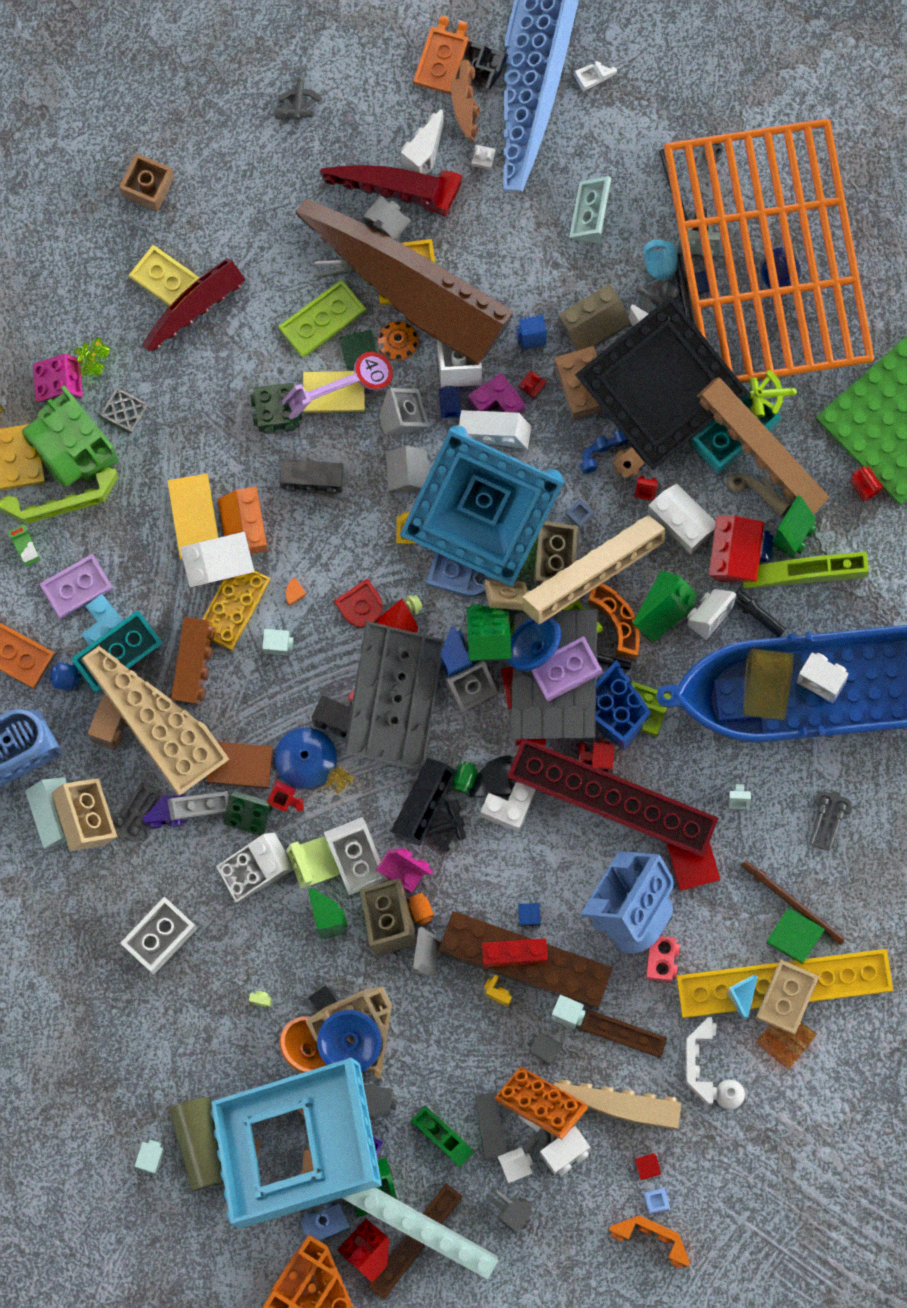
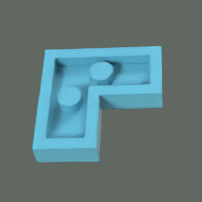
(104, 615)

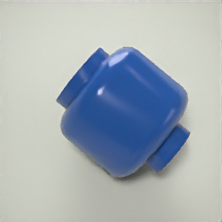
(64, 676)

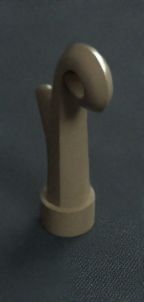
(765, 490)

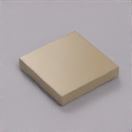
(505, 596)

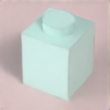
(277, 642)
(150, 1157)

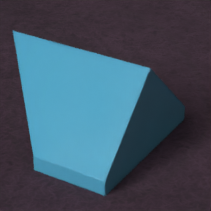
(742, 995)

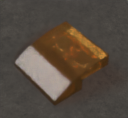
(785, 1046)

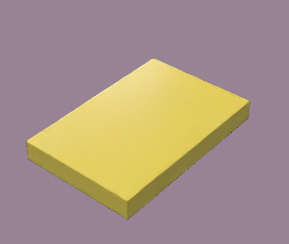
(162, 275)
(342, 400)

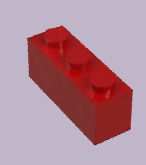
(514, 952)

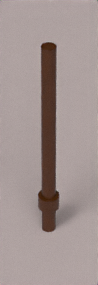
(760, 876)

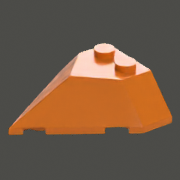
(309, 1280)

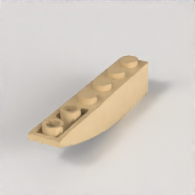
(627, 1105)

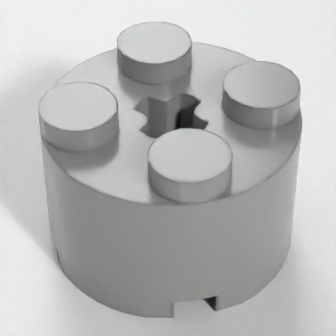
(386, 218)

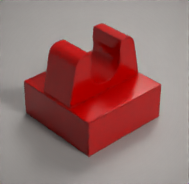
(532, 384)
(646, 488)

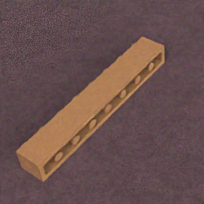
(761, 444)

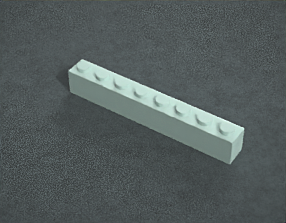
(425, 1230)

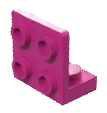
(53, 374)
(400, 864)

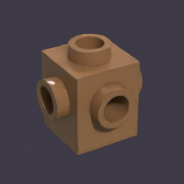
(628, 455)

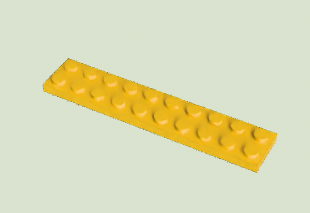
(838, 978)

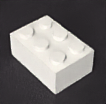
(158, 935)

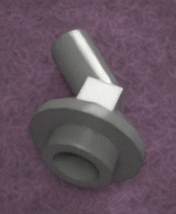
(541, 1137)

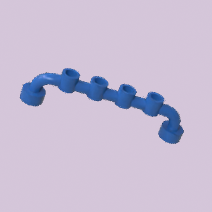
(601, 445)

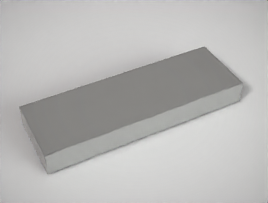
(198, 805)

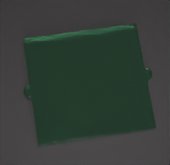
(356, 345)

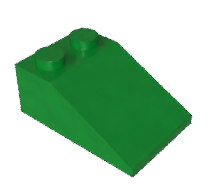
(795, 528)
(664, 605)

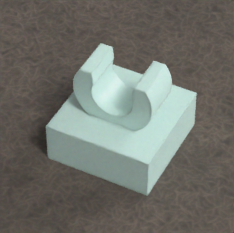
(739, 798)

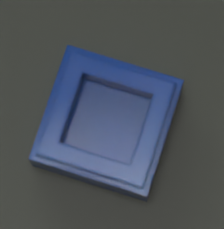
(529, 914)

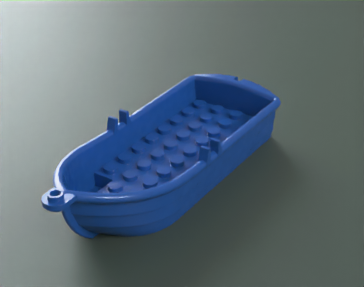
(868, 702)

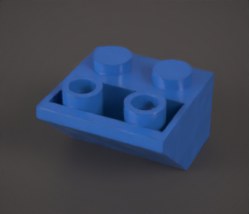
(454, 655)

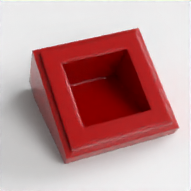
(647, 1166)

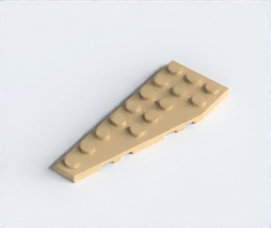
(170, 735)

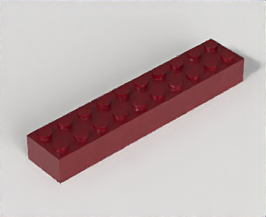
(612, 798)

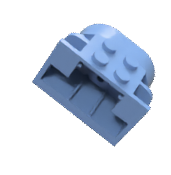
(24, 743)
(632, 901)

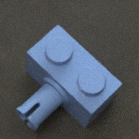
(325, 1223)

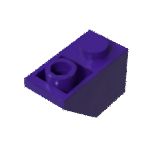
(160, 814)

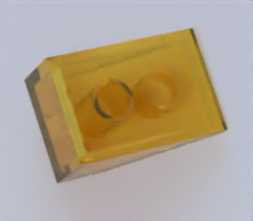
(767, 683)

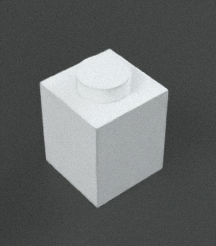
(515, 1164)

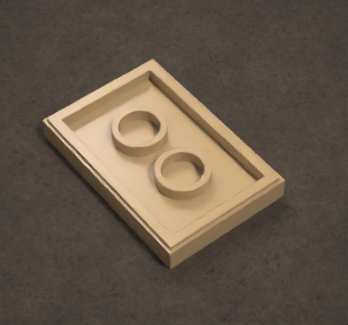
(787, 997)

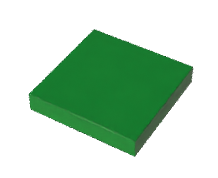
(795, 936)

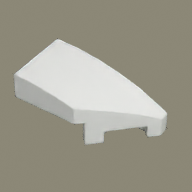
(593, 75)

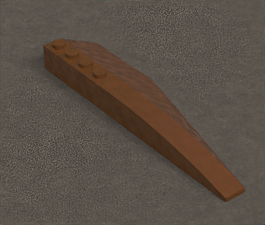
(413, 284)

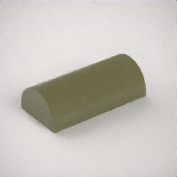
(197, 1142)

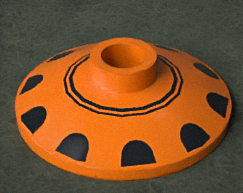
(398, 349)

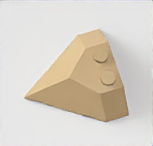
(371, 1002)

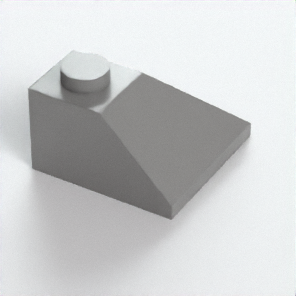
(402, 412)

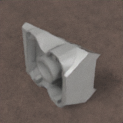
(426, 953)

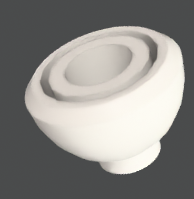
(730, 1094)

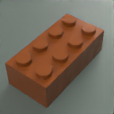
(192, 661)

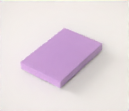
(76, 586)
(567, 669)

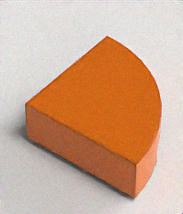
(294, 592)

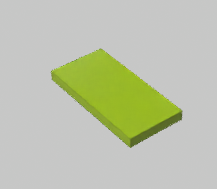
(322, 318)

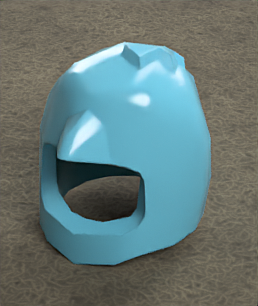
(660, 263)

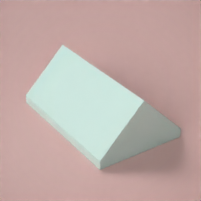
(590, 210)
(45, 811)

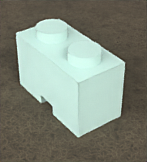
(568, 1012)

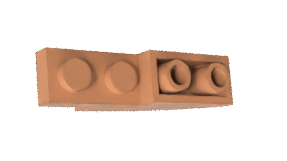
(464, 107)

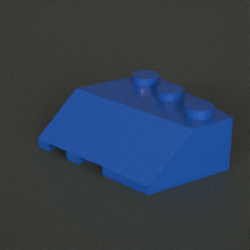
(619, 707)

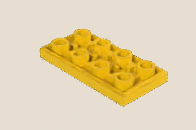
(192, 510)
(234, 606)

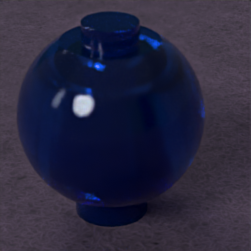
(781, 269)

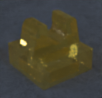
(340, 777)

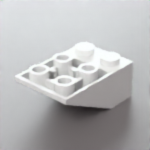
(421, 152)
(255, 866)

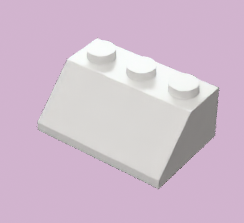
(682, 517)

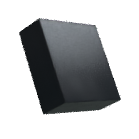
(322, 998)

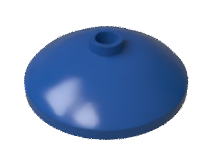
(534, 644)
(306, 772)
(333, 1036)

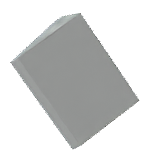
(406, 469)
(471, 686)

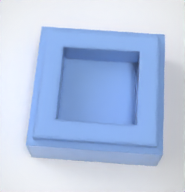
(656, 1201)

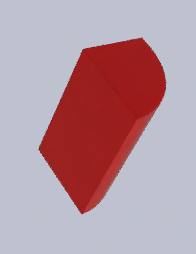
(451, 184)

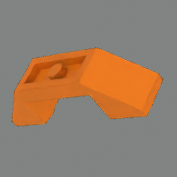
(677, 1254)

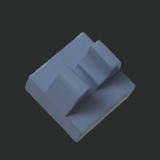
(579, 513)

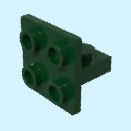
(247, 813)

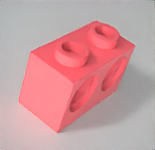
(656, 958)

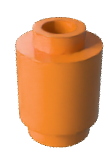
(420, 909)

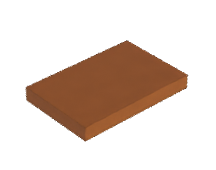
(246, 766)

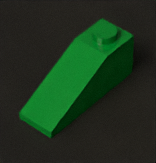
(442, 1136)

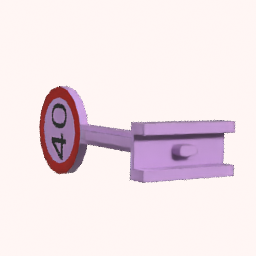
(370, 370)

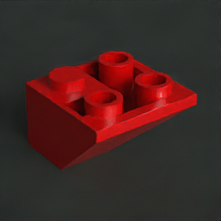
(366, 1249)

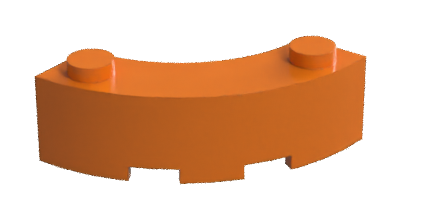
(621, 617)

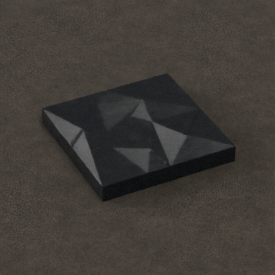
(653, 381)

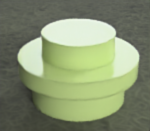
(413, 604)

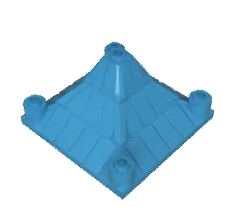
(481, 507)

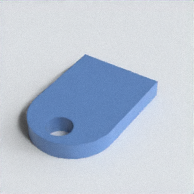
(454, 577)

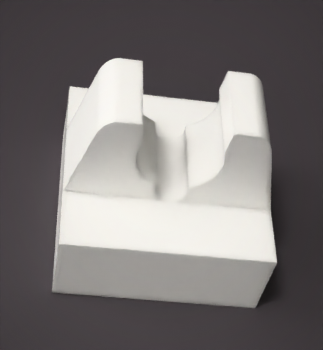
(483, 157)

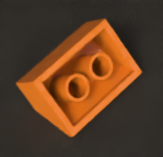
(242, 513)

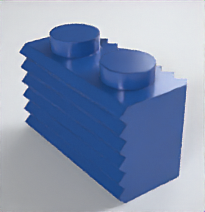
(531, 332)

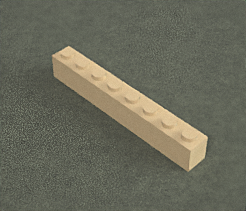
(593, 569)

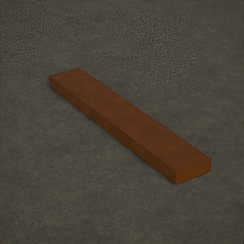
(409, 1247)

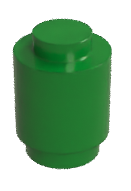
(464, 777)

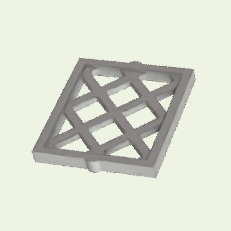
(118, 422)

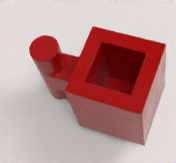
(865, 483)
(601, 757)
(282, 796)

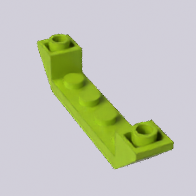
(106, 479)

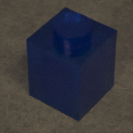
(450, 402)

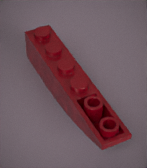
(388, 182)
(195, 300)

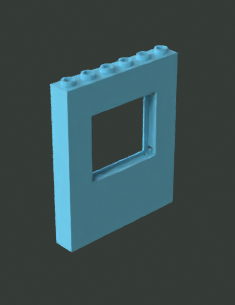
(337, 1137)

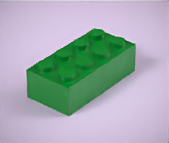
(488, 633)

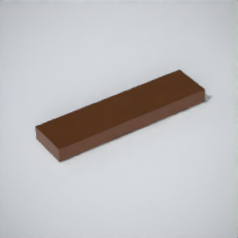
(623, 1033)

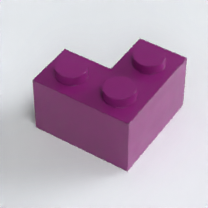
(496, 394)

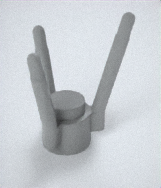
(342, 262)

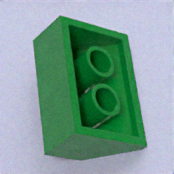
(328, 916)

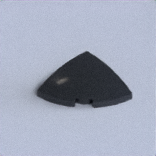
(487, 63)
(493, 779)

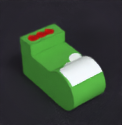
(24, 545)

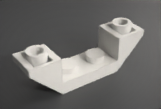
(703, 1089)

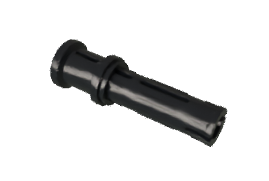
(750, 606)

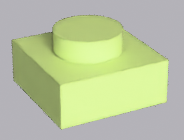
(260, 999)

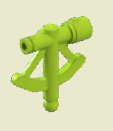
(757, 394)

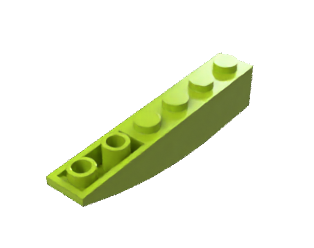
(811, 570)

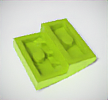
(658, 711)

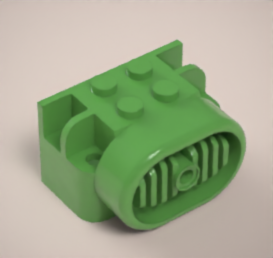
(69, 441)

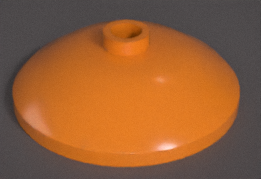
(294, 1041)

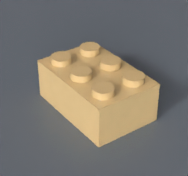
(84, 814)

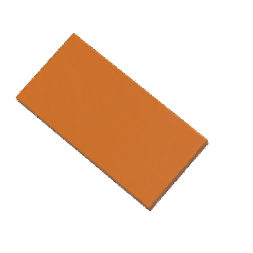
(541, 1102)

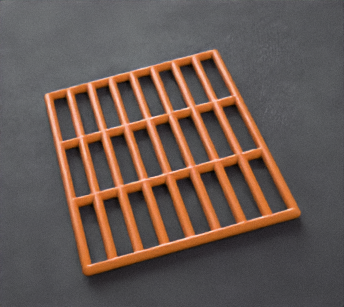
(761, 213)

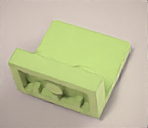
(312, 862)

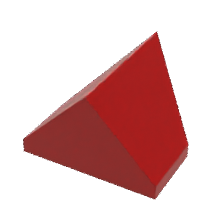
(399, 617)

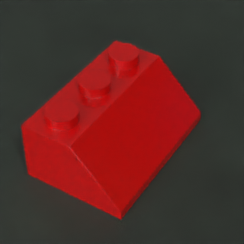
(736, 549)

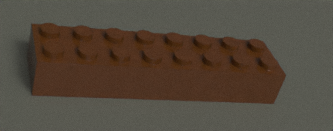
(562, 975)

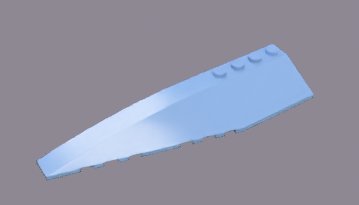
(536, 55)

